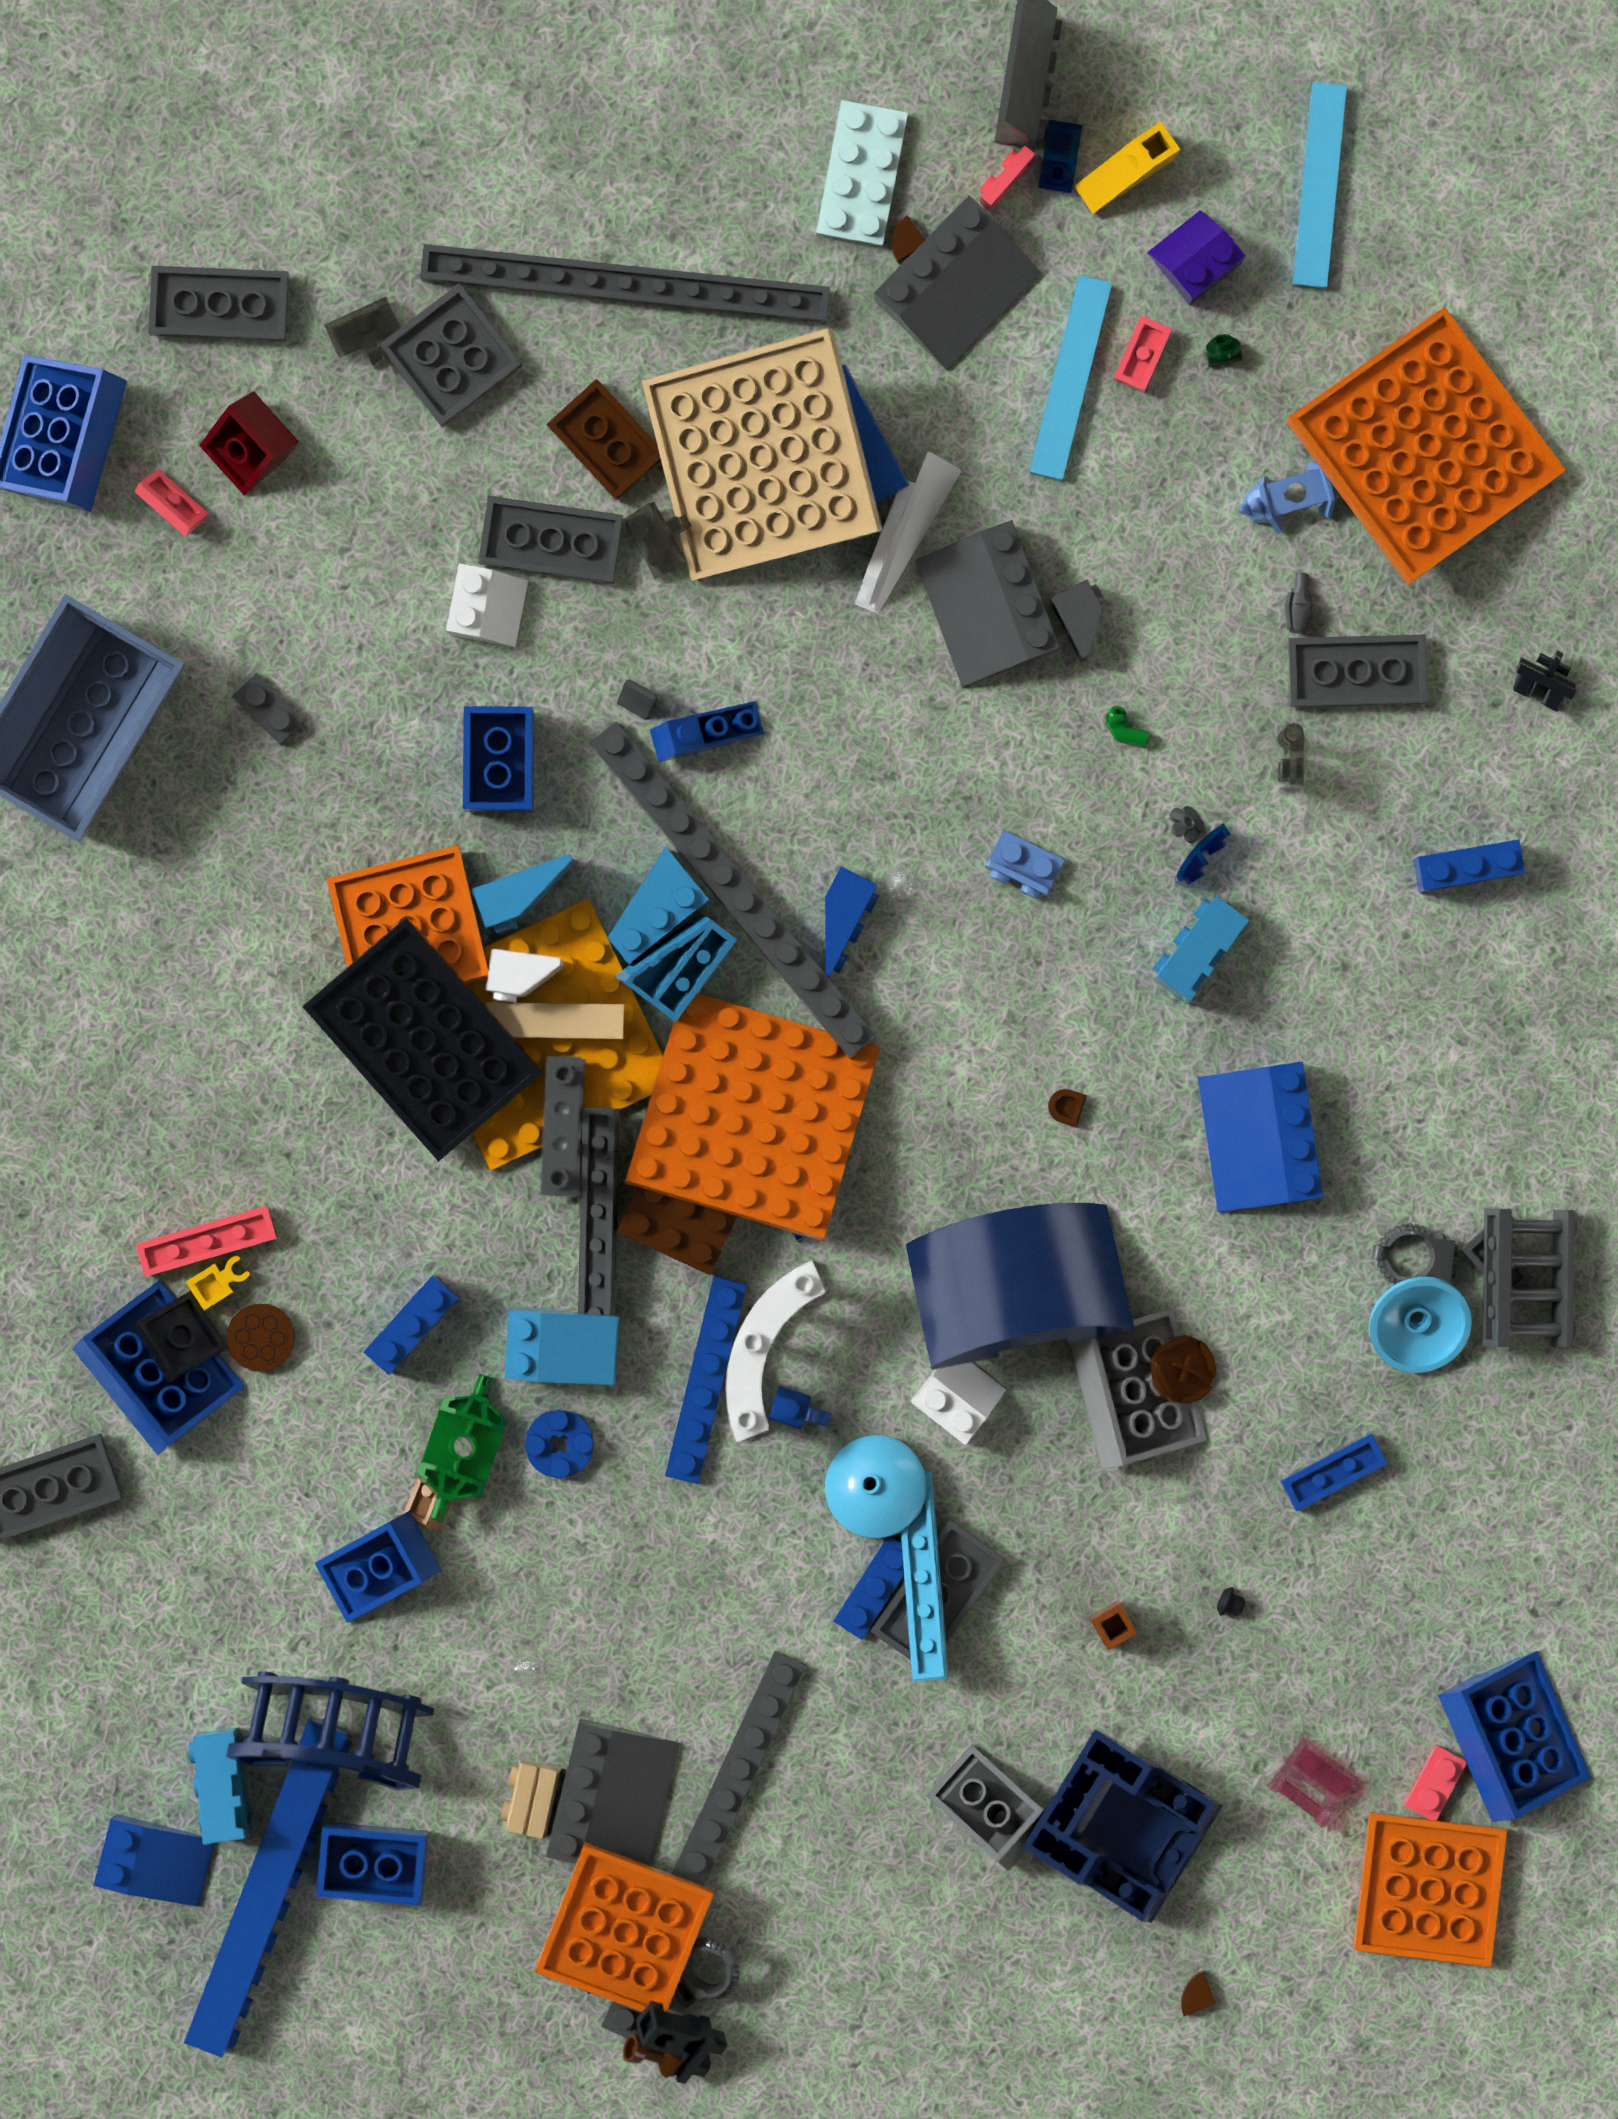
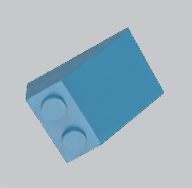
(514, 896)
(561, 1346)

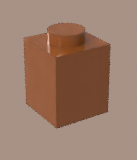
(1113, 1625)

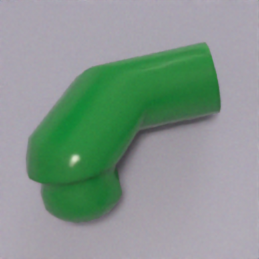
(1122, 730)

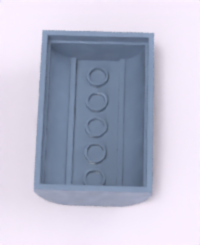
(78, 715)

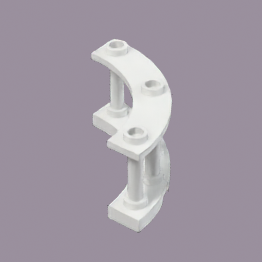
(753, 1342)

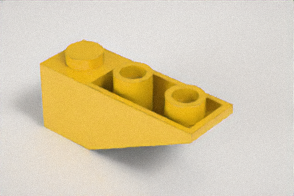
(1128, 168)

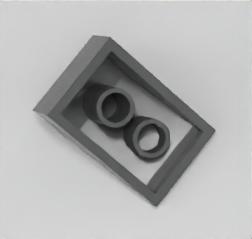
(987, 1806)

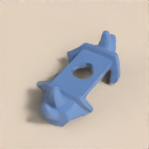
(1267, 499)

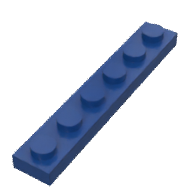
(705, 1380)

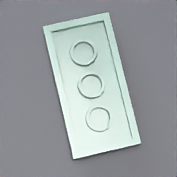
(861, 173)

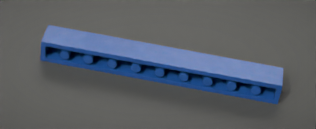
(263, 1899)

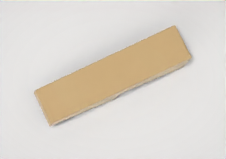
(560, 1020)

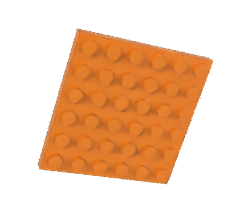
(1425, 445)
(752, 1117)

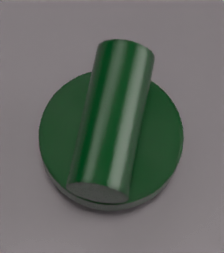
(1223, 350)

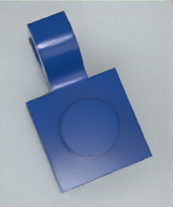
(793, 1408)

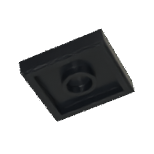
(179, 1336)

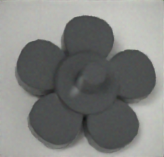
(1186, 824)

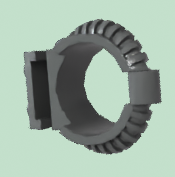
(1440, 1251)
(700, 1989)

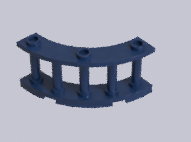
(324, 1756)

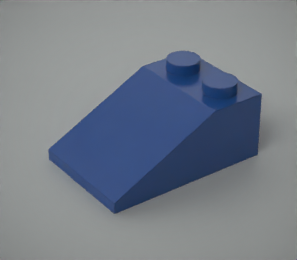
(378, 1566)
(153, 1861)

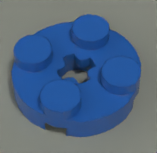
(539, 1444)

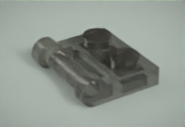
(1291, 767)

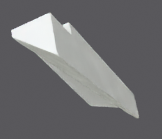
(904, 529)

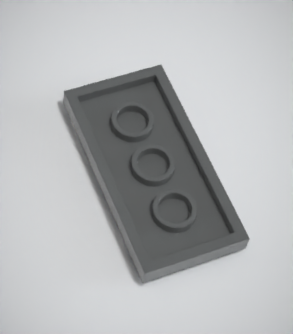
(218, 303)
(550, 539)
(1357, 670)
(56, 1486)
(964, 1571)

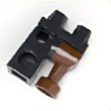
(674, 2042)

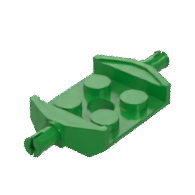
(441, 1467)

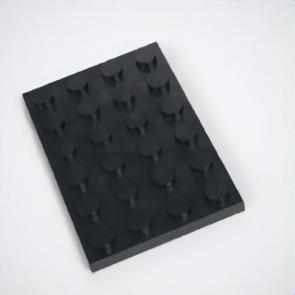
(422, 1038)

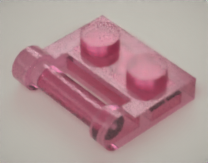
(1319, 1772)

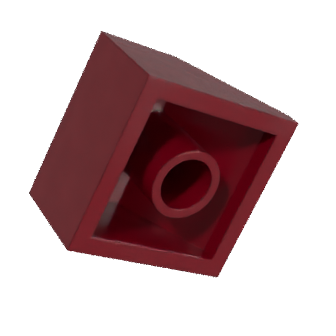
(248, 442)

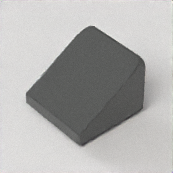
(637, 699)

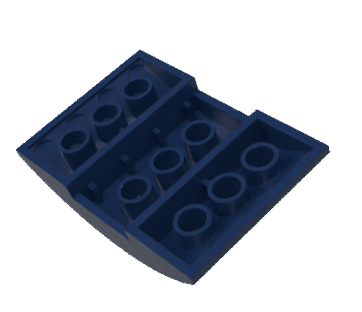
(1018, 1281)

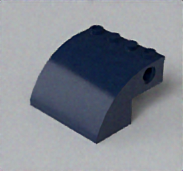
(1122, 1826)

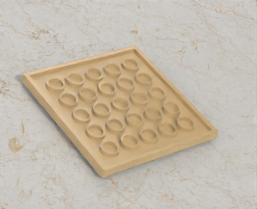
(762, 454)

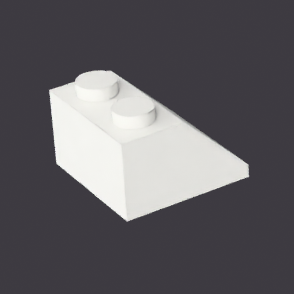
(486, 605)
(519, 973)
(959, 1398)

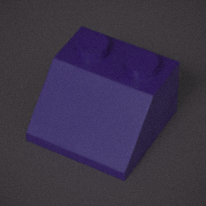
(1197, 256)

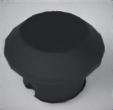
(1230, 1603)

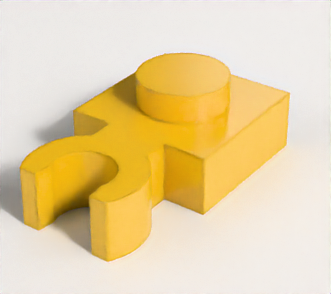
(213, 1285)

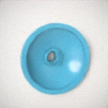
(1429, 1339)
(898, 1489)

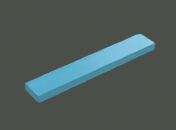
(1319, 185)
(1070, 378)
(924, 1594)

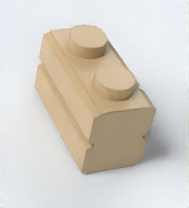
(532, 1798)

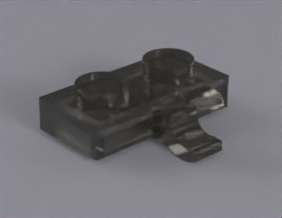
(364, 329)
(656, 538)

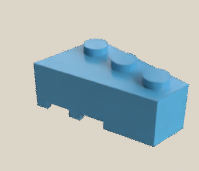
(657, 909)
(1199, 948)
(678, 966)
(219, 1787)

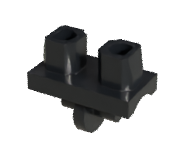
(1558, 687)

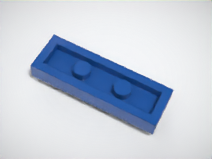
(1333, 1472)
(872, 1589)

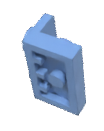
(1024, 864)

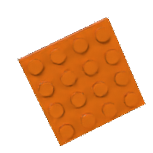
(426, 889)
(1430, 1889)
(623, 1929)

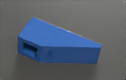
(705, 731)
(844, 907)

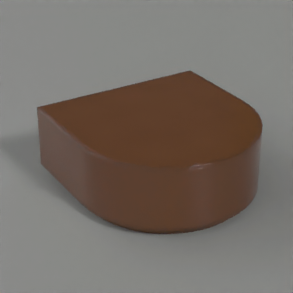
(1066, 1106)

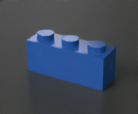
(1469, 866)
(411, 1324)

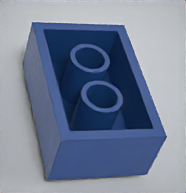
(498, 759)
(372, 1863)

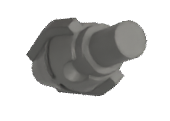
(1299, 605)

